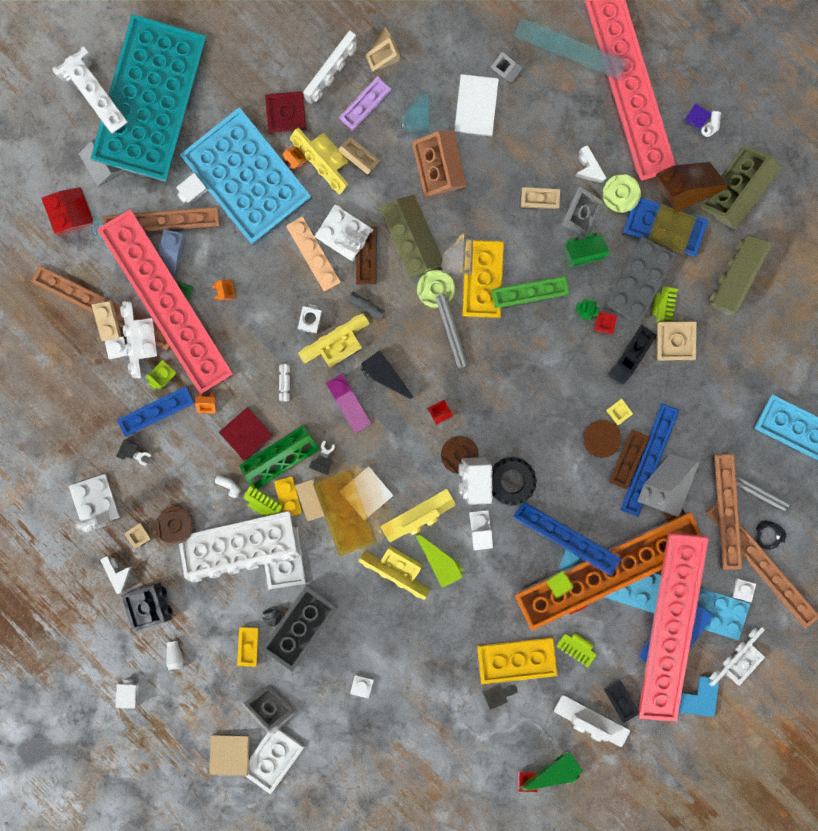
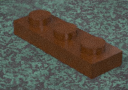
(367, 261)
(628, 459)

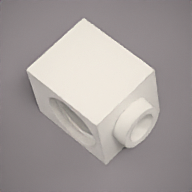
(191, 189)
(313, 327)
(127, 694)

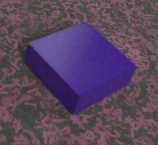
(697, 116)

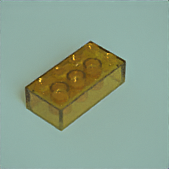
(345, 513)

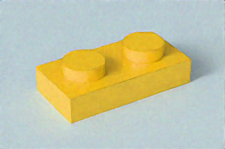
(288, 496)
(248, 646)

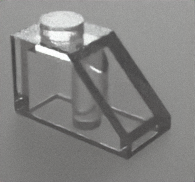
(459, 256)

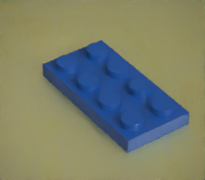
(642, 218)

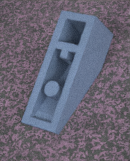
(171, 250)

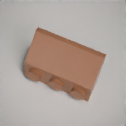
(439, 163)

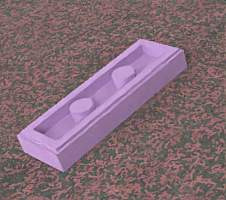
(365, 103)

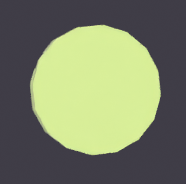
(621, 193)
(434, 284)

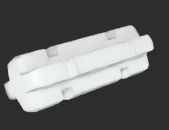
(284, 382)

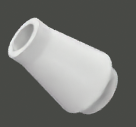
(174, 657)

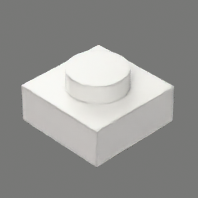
(116, 348)
(743, 590)
(361, 686)

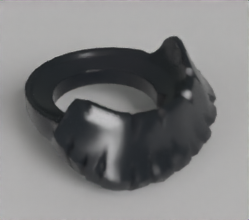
(780, 534)

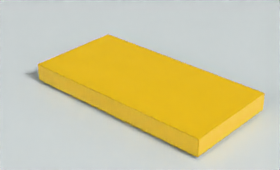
(486, 275)
(517, 660)

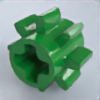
(587, 309)

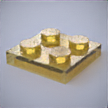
(671, 229)

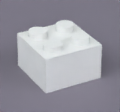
(476, 480)

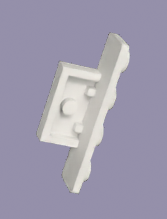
(139, 339)
(742, 663)
(591, 721)

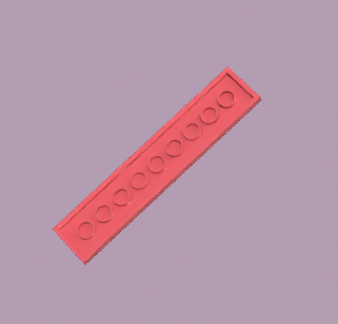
(633, 90)
(165, 301)
(672, 626)

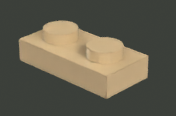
(359, 155)
(540, 198)
(106, 320)

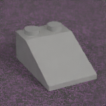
(669, 485)

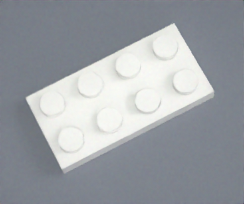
(334, 63)

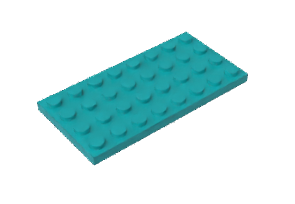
(152, 95)

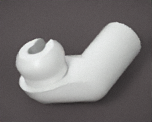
(712, 126)
(230, 484)

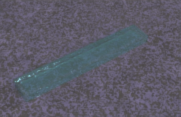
(570, 49)

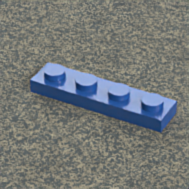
(155, 411)

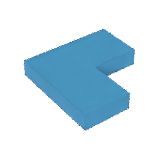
(702, 703)

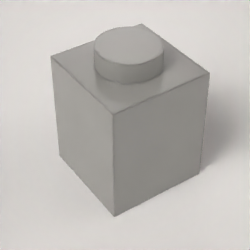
(506, 67)

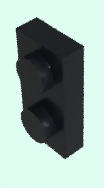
(621, 701)

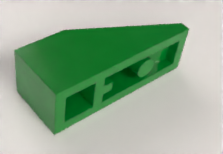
(559, 771)

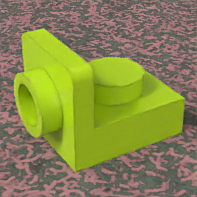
(160, 376)

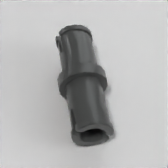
(366, 306)

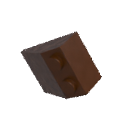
(689, 184)

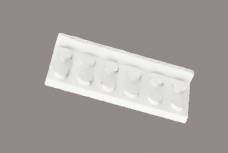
(239, 547)

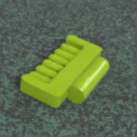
(660, 302)
(260, 506)
(579, 643)

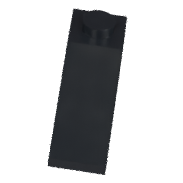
(632, 354)
(382, 372)

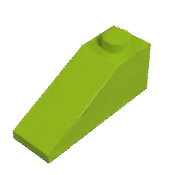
(442, 564)

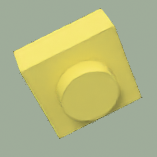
(619, 412)

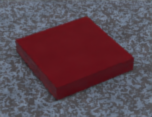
(285, 112)
(245, 433)

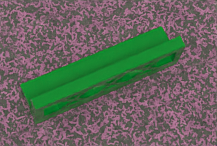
(276, 455)

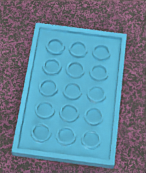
(245, 175)

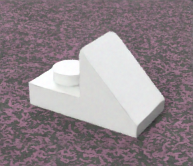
(593, 171)
(481, 530)
(117, 578)

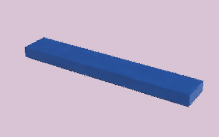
(650, 457)
(567, 538)

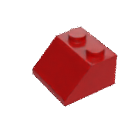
(67, 211)

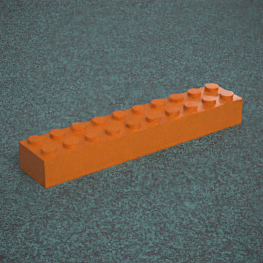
(639, 558)

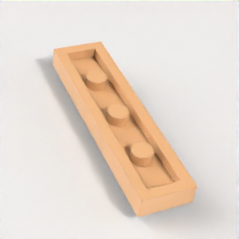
(313, 254)

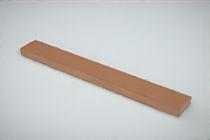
(85, 298)
(771, 574)

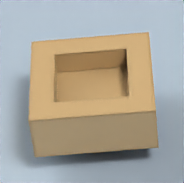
(137, 536)

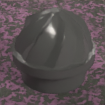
(271, 616)

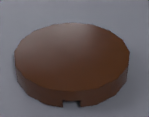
(602, 438)
(455, 450)
(174, 525)

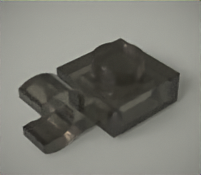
(497, 696)

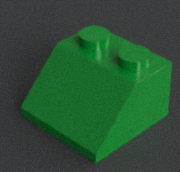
(586, 250)

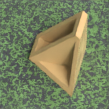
(383, 51)

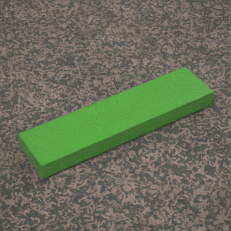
(530, 292)

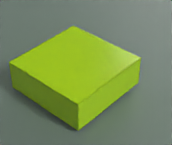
(559, 584)

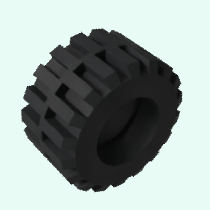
(527, 473)

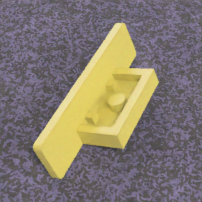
(323, 157)
(337, 344)
(417, 516)
(397, 568)

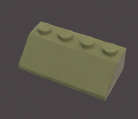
(746, 180)
(411, 236)
(739, 275)

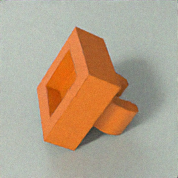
(294, 157)
(224, 289)
(206, 404)

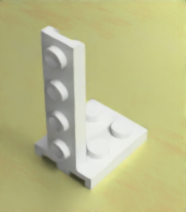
(76, 69)
(343, 233)
(94, 503)

